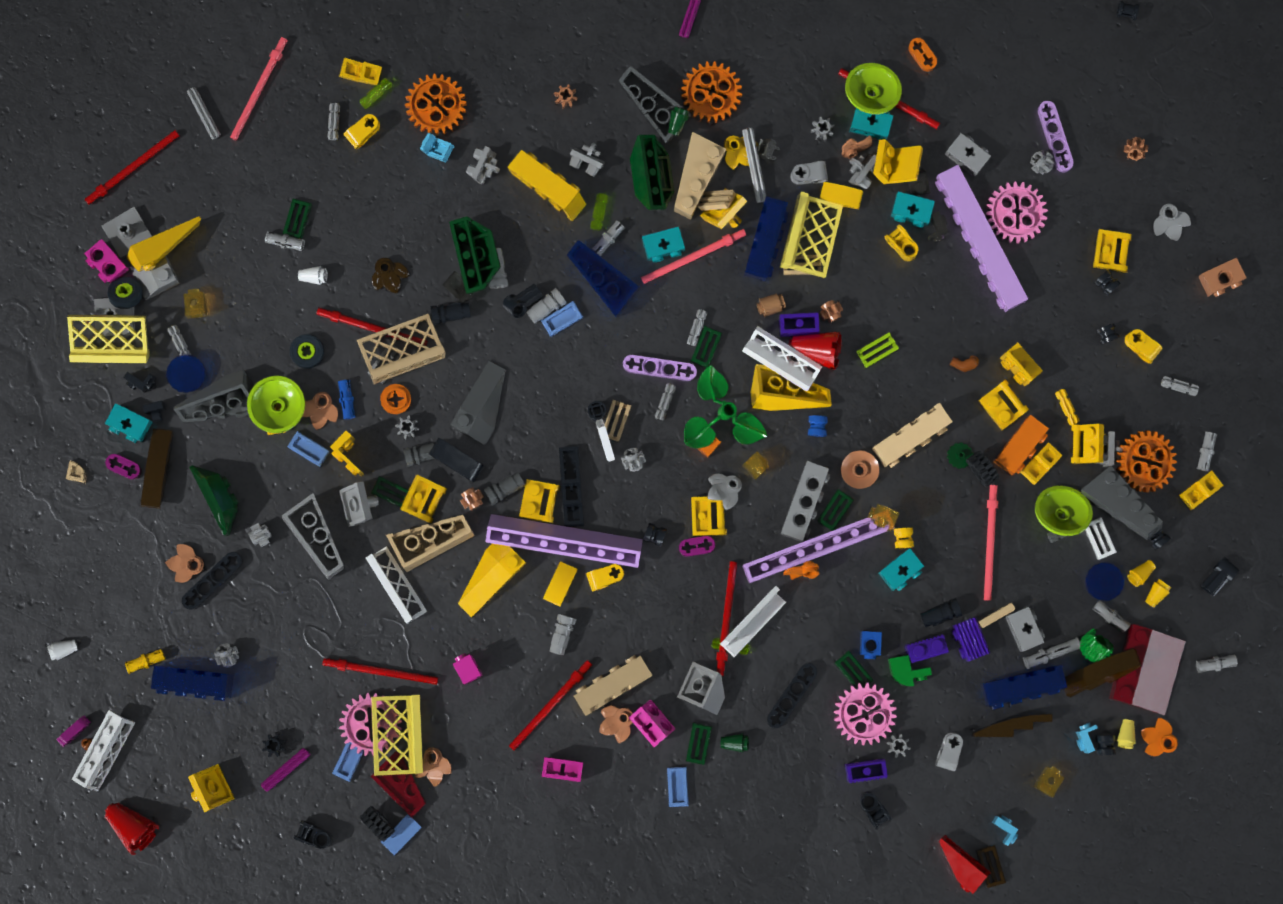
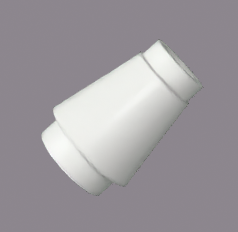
(313, 275)
(61, 649)

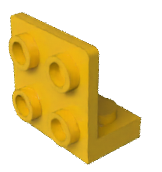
(897, 164)
(1020, 364)
(342, 444)

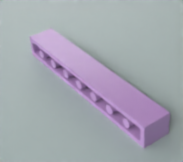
(981, 238)
(564, 540)
(811, 549)

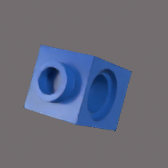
(874, 636)

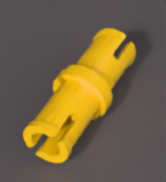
(145, 661)

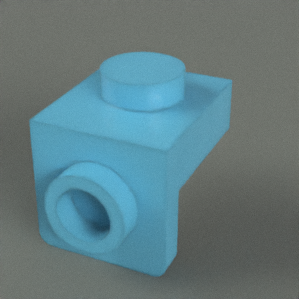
(436, 148)
(1084, 742)
(1005, 824)

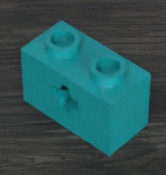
(880, 128)
(922, 208)
(653, 242)
(120, 415)
(890, 572)

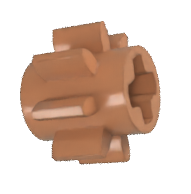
(562, 92)
(1136, 148)
(831, 311)
(472, 498)

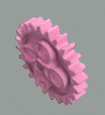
(1033, 212)
(353, 726)
(873, 729)

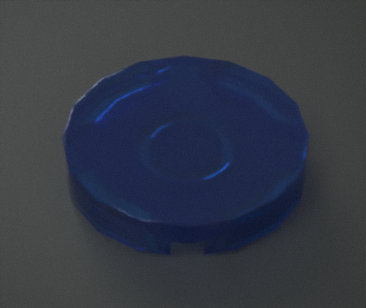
(185, 373)
(1104, 581)

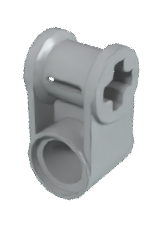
(813, 173)
(949, 756)

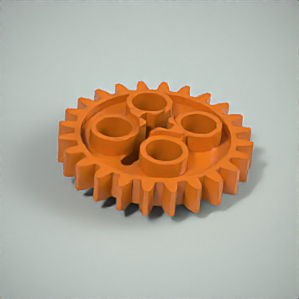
(447, 92)
(705, 108)
(1151, 443)

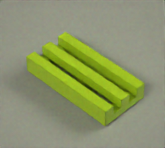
(891, 342)

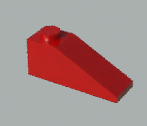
(965, 868)

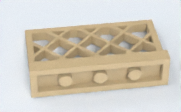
(405, 364)

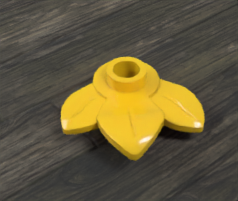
(735, 155)

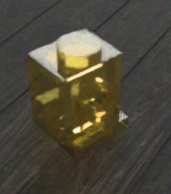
(198, 310)
(755, 465)
(883, 516)
(1042, 782)

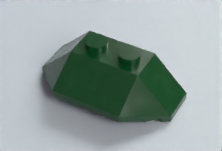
(651, 173)
(475, 253)
(218, 497)

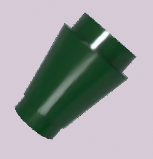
(677, 120)
(735, 742)

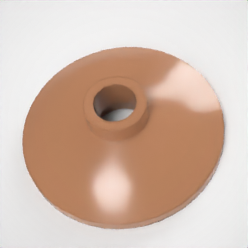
(866, 462)

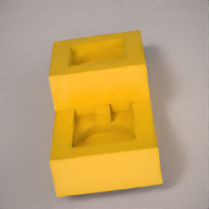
(360, 72)
(841, 195)
(1041, 463)
(1201, 490)
(560, 584)

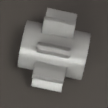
(820, 124)
(1042, 162)
(405, 432)
(633, 459)
(259, 534)
(226, 655)
(903, 747)

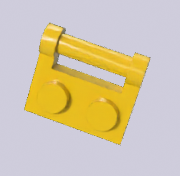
(1106, 249)
(999, 409)
(1092, 444)
(418, 496)
(533, 499)
(702, 517)

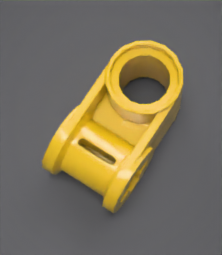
(360, 132)
(901, 242)
(1145, 346)
(601, 577)

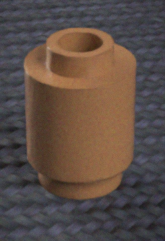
(771, 304)

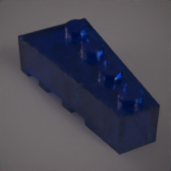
(766, 238)
(607, 281)
(193, 682)
(1024, 685)

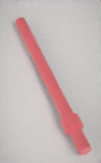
(274, 56)
(726, 240)
(992, 504)

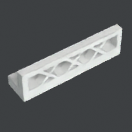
(781, 361)
(387, 584)
(753, 622)
(101, 750)

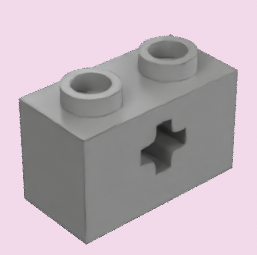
(975, 161)
(1023, 639)

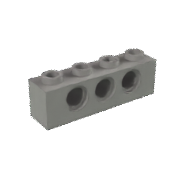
(790, 528)

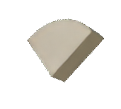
(75, 472)

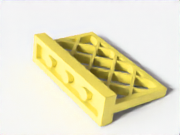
(795, 231)
(112, 353)
(413, 735)

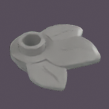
(1171, 225)
(723, 491)

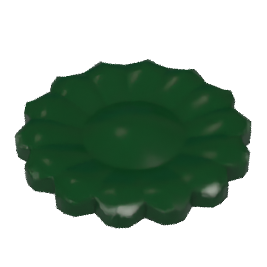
(958, 454)

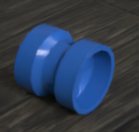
(817, 426)

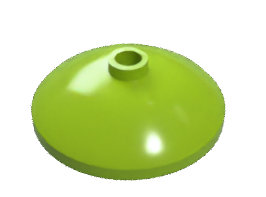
(874, 80)
(267, 395)
(1063, 503)

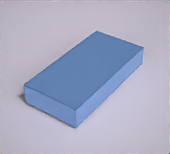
(562, 319)
(308, 449)
(347, 763)
(677, 786)
(403, 833)

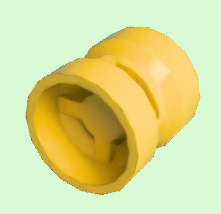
(902, 533)

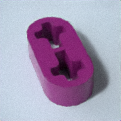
(125, 462)
(695, 541)
(73, 731)

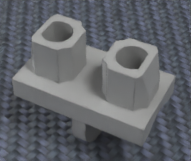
(579, 156)
(485, 166)
(862, 167)
(1111, 448)

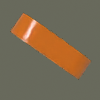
(926, 51)

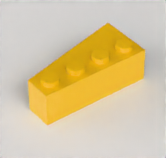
(547, 184)

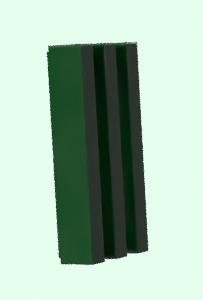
(304, 220)
(700, 362)
(377, 486)
(826, 523)
(859, 666)
(695, 760)

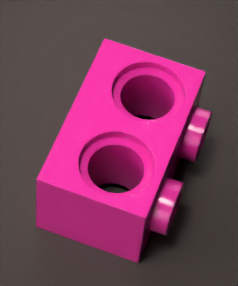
(109, 259)
(467, 668)
(652, 723)
(562, 769)

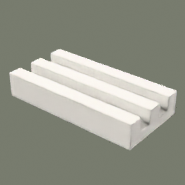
(605, 440)
(1102, 545)

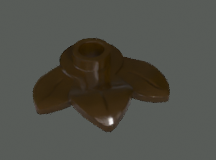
(391, 277)

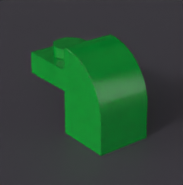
(902, 673)

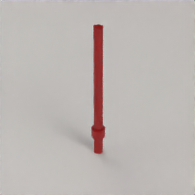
(922, 116)
(101, 190)
(336, 316)
(722, 655)
(342, 665)
(575, 678)

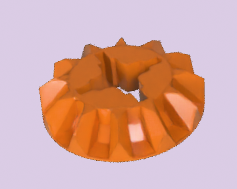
(388, 394)

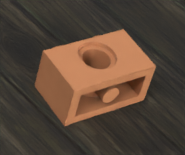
(1230, 269)

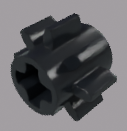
(267, 745)

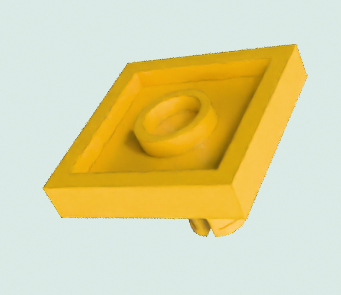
(721, 217)
(210, 788)

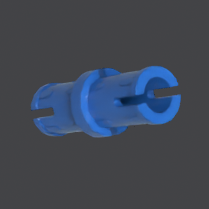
(346, 399)

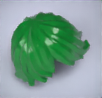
(1095, 647)

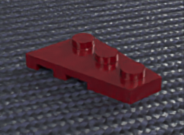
(400, 787)

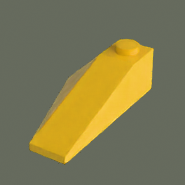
(151, 251)
(775, 392)
(492, 573)

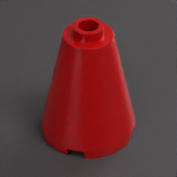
(819, 347)
(131, 827)

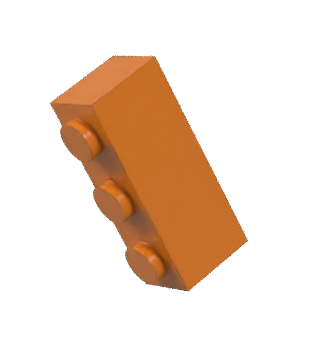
(1021, 445)

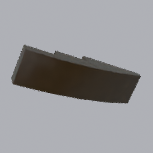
(156, 468)
(1102, 671)
(1006, 727)

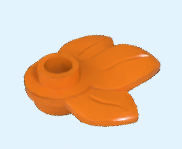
(808, 569)
(1156, 737)

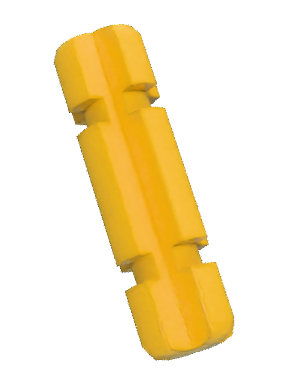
(1067, 407)

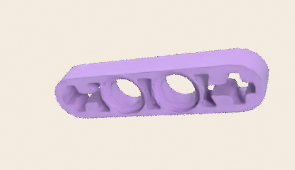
(1057, 136)
(659, 371)

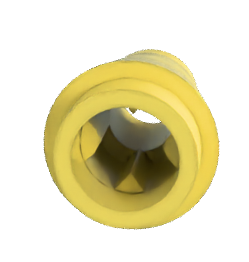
(1126, 735)

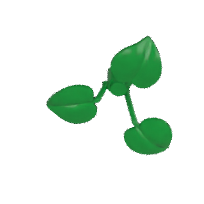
(697, 431)

